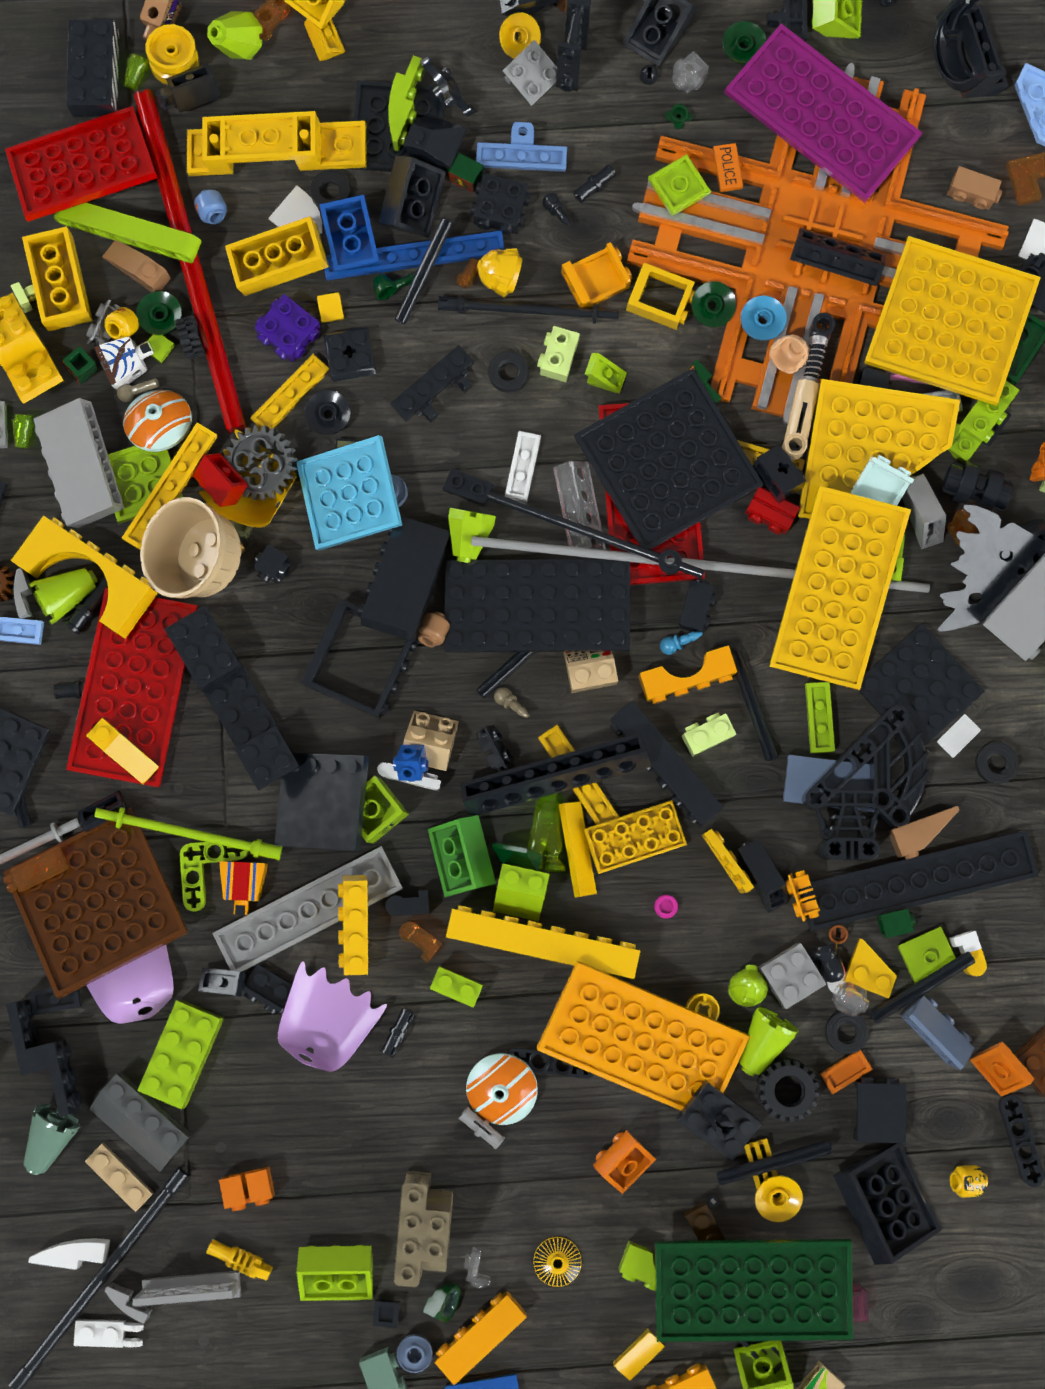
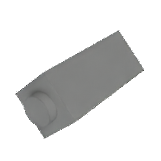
(926, 512)

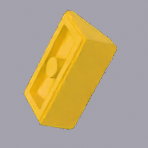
(324, 40)
(638, 1354)

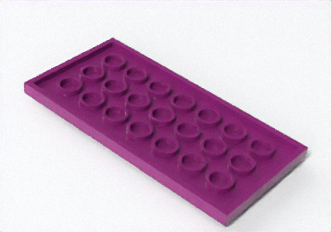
(823, 113)

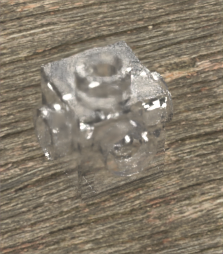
(689, 72)

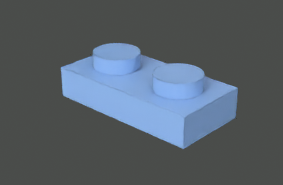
(21, 630)

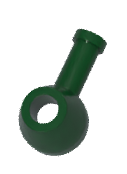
(386, 288)

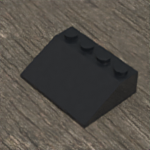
(887, 1204)

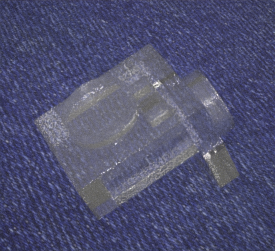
(472, 1264)

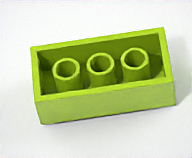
(181, 1054)

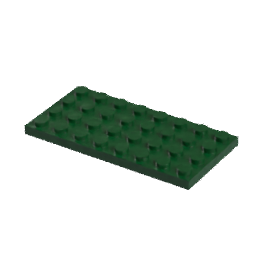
(754, 1290)

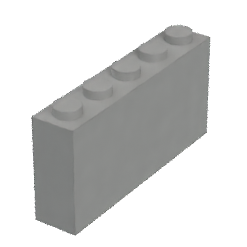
(78, 463)
(1021, 614)

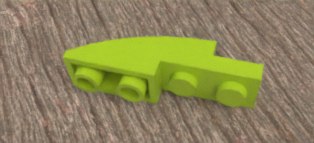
(401, 101)

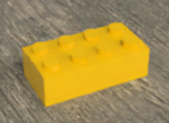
(277, 256)
(57, 279)

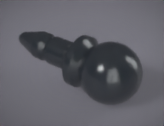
(552, 204)

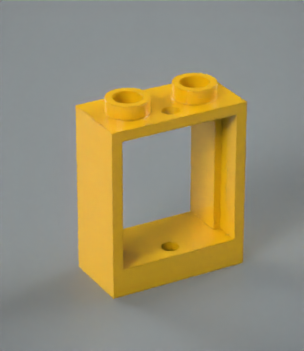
(652, 313)

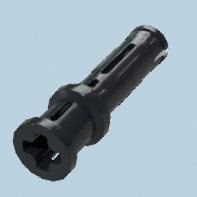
(85, 610)

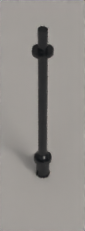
(462, 305)

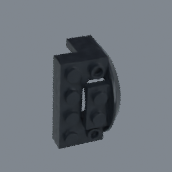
(971, 26)

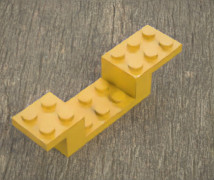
(275, 138)

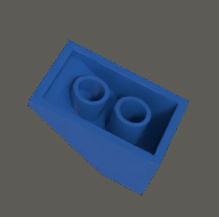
(349, 233)

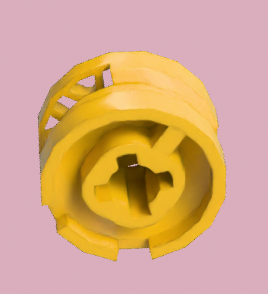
(704, 1004)

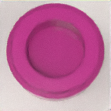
(666, 906)

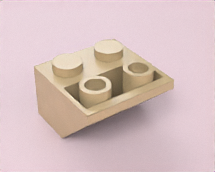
(435, 734)

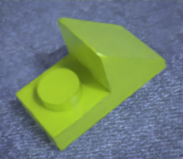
(604, 374)

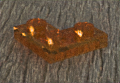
(1024, 176)

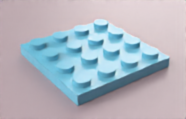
(349, 493)

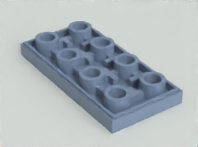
(804, 771)

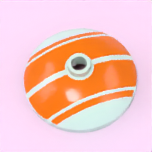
(161, 429)
(506, 1074)

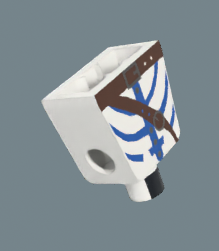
(123, 360)

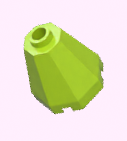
(236, 34)
(463, 526)

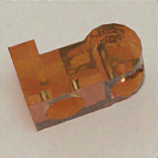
(270, 15)
(421, 938)

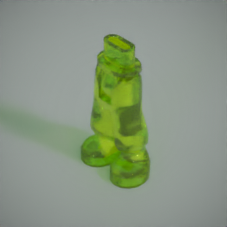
(547, 833)

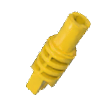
(240, 1260)

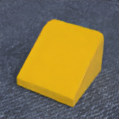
(330, 307)

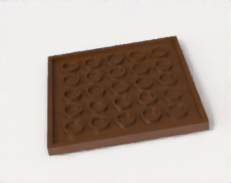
(101, 908)

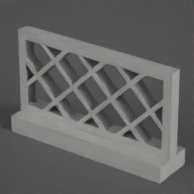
(189, 1288)

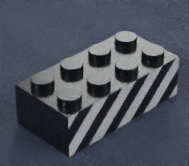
(92, 67)

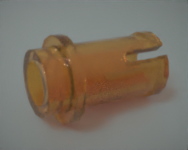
(466, 277)

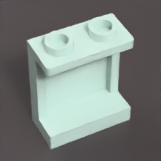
(882, 481)

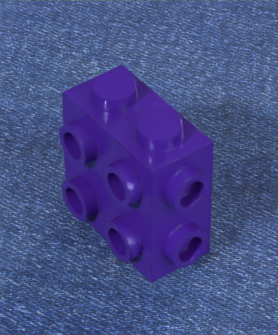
(287, 329)

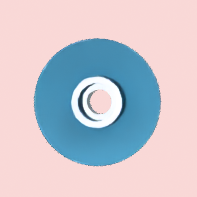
(766, 308)

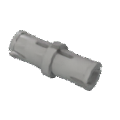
(492, 1138)

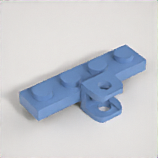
(522, 152)

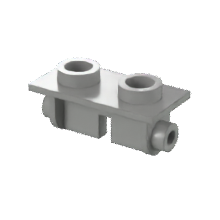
(97, 331)

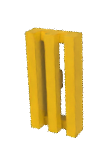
(755, 1144)

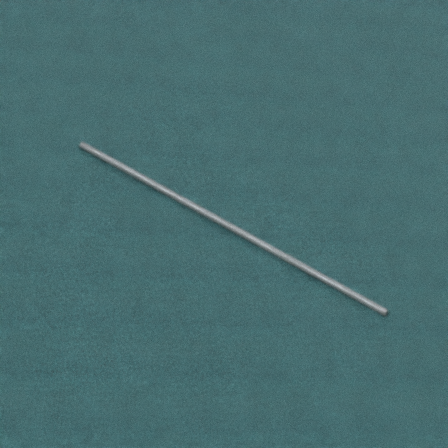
(626, 556)

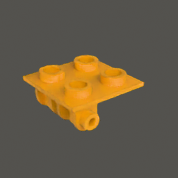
(793, 885)

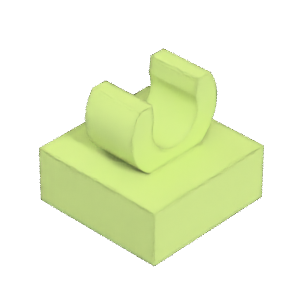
(24, 296)

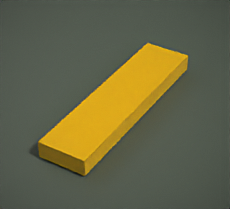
(291, 393)
(577, 849)

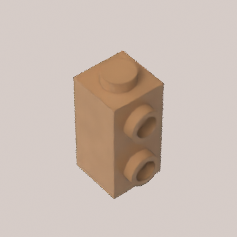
(974, 188)

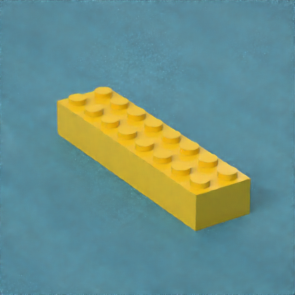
(543, 943)

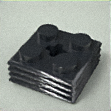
(362, 359)

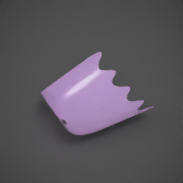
(143, 978)
(325, 1019)

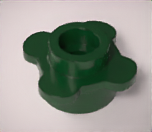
(678, 109)

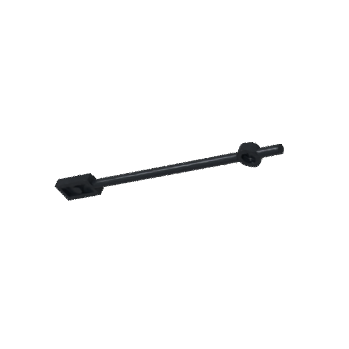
(481, 491)

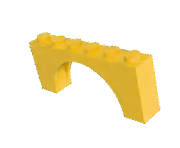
(126, 594)

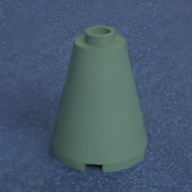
(47, 1137)

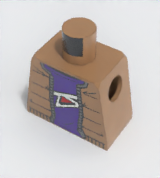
(159, 13)

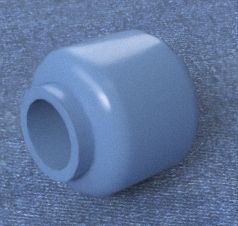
(210, 206)

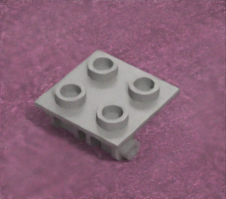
(531, 72)

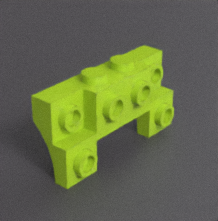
(978, 424)

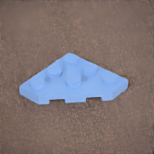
(1031, 92)

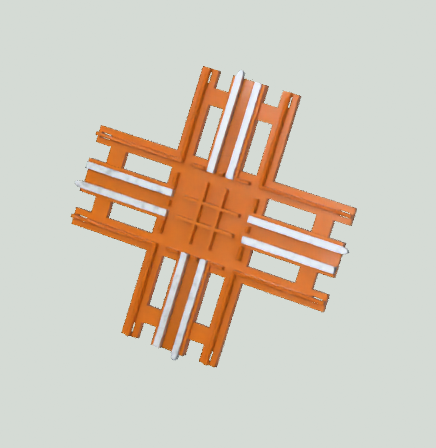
(769, 235)

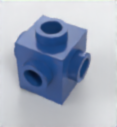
(411, 763)

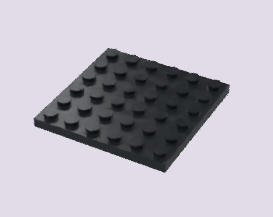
(668, 460)

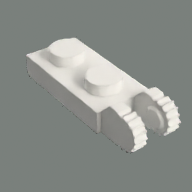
(428, 781)
(106, 1333)

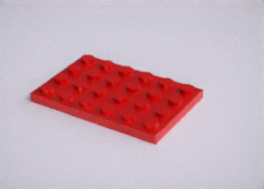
(80, 163)

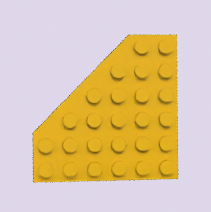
(868, 422)

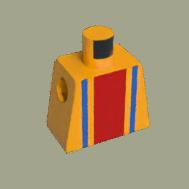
(242, 883)

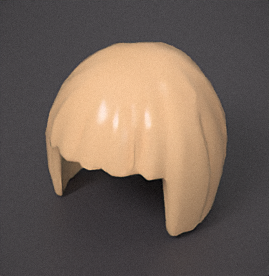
(789, 353)

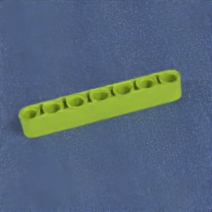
(131, 231)

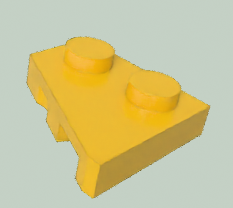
(869, 971)

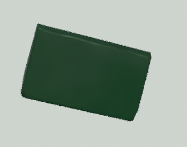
(518, 856)

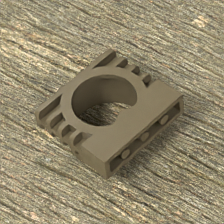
(422, 1229)

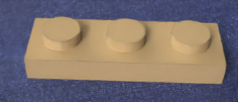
(119, 1177)

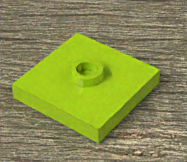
(679, 185)
(926, 953)

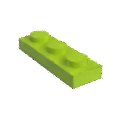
(819, 717)

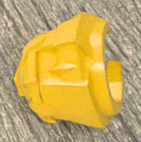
(500, 270)

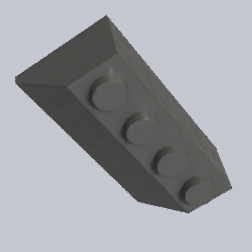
(140, 1121)

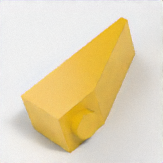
(122, 750)

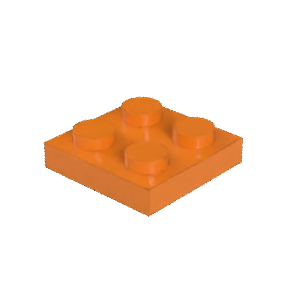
(1002, 1069)

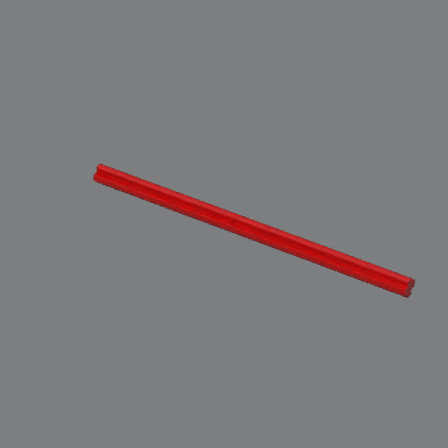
(193, 271)

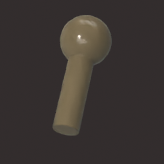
(127, 392)

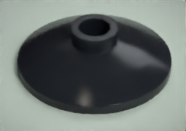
(320, 404)

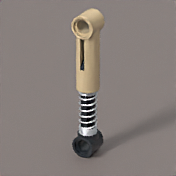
(808, 387)

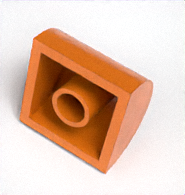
(623, 1161)

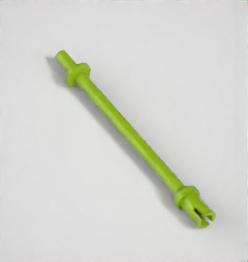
(256, 848)

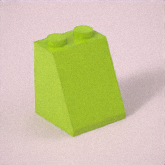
(520, 892)

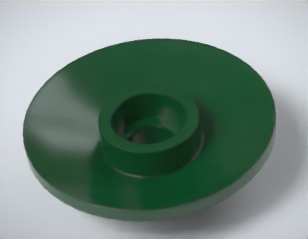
(743, 33)
(154, 304)
(724, 304)

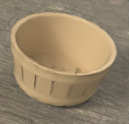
(189, 550)

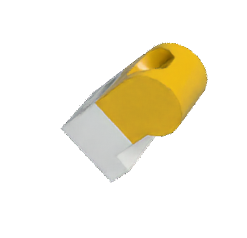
(970, 943)

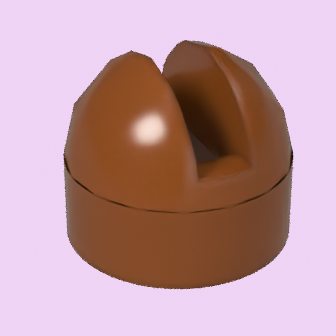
(843, 934)

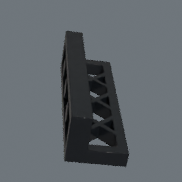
(838, 256)

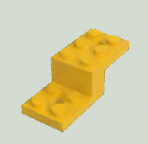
(24, 353)

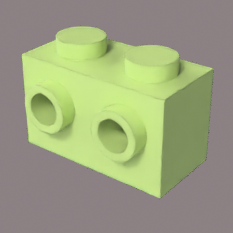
(559, 353)
(709, 734)

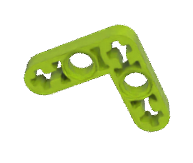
(197, 865)

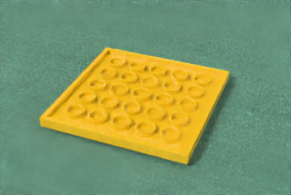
(952, 320)

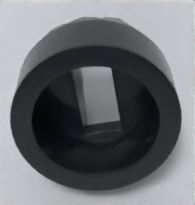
(643, 74)

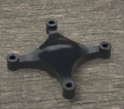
(446, 87)

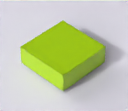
(161, 347)

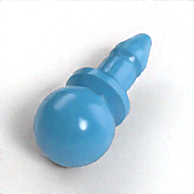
(670, 644)

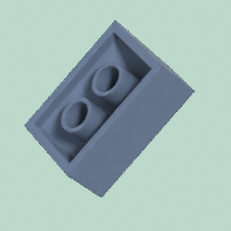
(938, 1031)

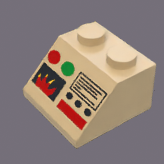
(590, 670)

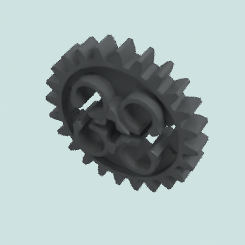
(250, 446)

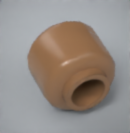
(433, 629)

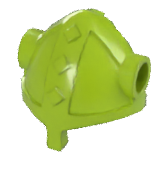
(748, 987)

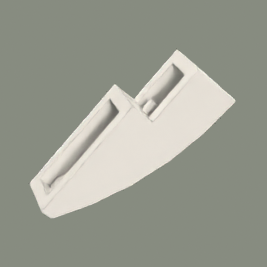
(73, 1253)

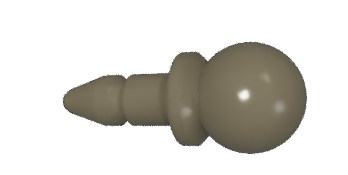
(505, 698)

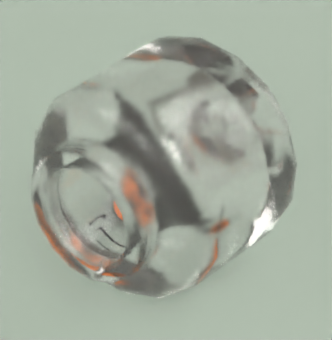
(850, 999)

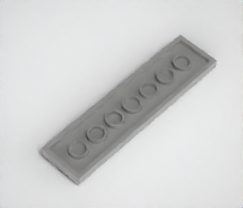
(301, 912)

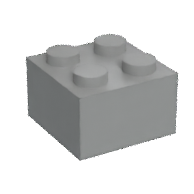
(791, 975)

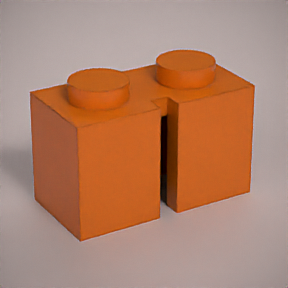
(247, 1188)

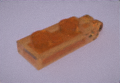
(36, 870)

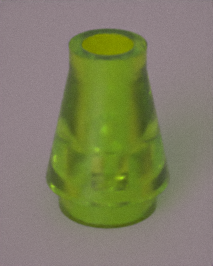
(135, 71)
(22, 429)

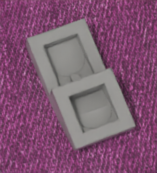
(21, 590)
(121, 1298)

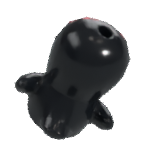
(831, 965)

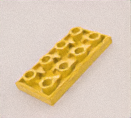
(635, 837)

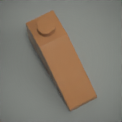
(137, 266)
(918, 834)

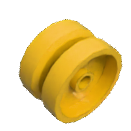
(171, 51)

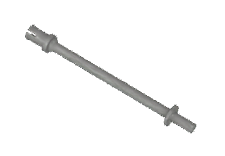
(55, 833)

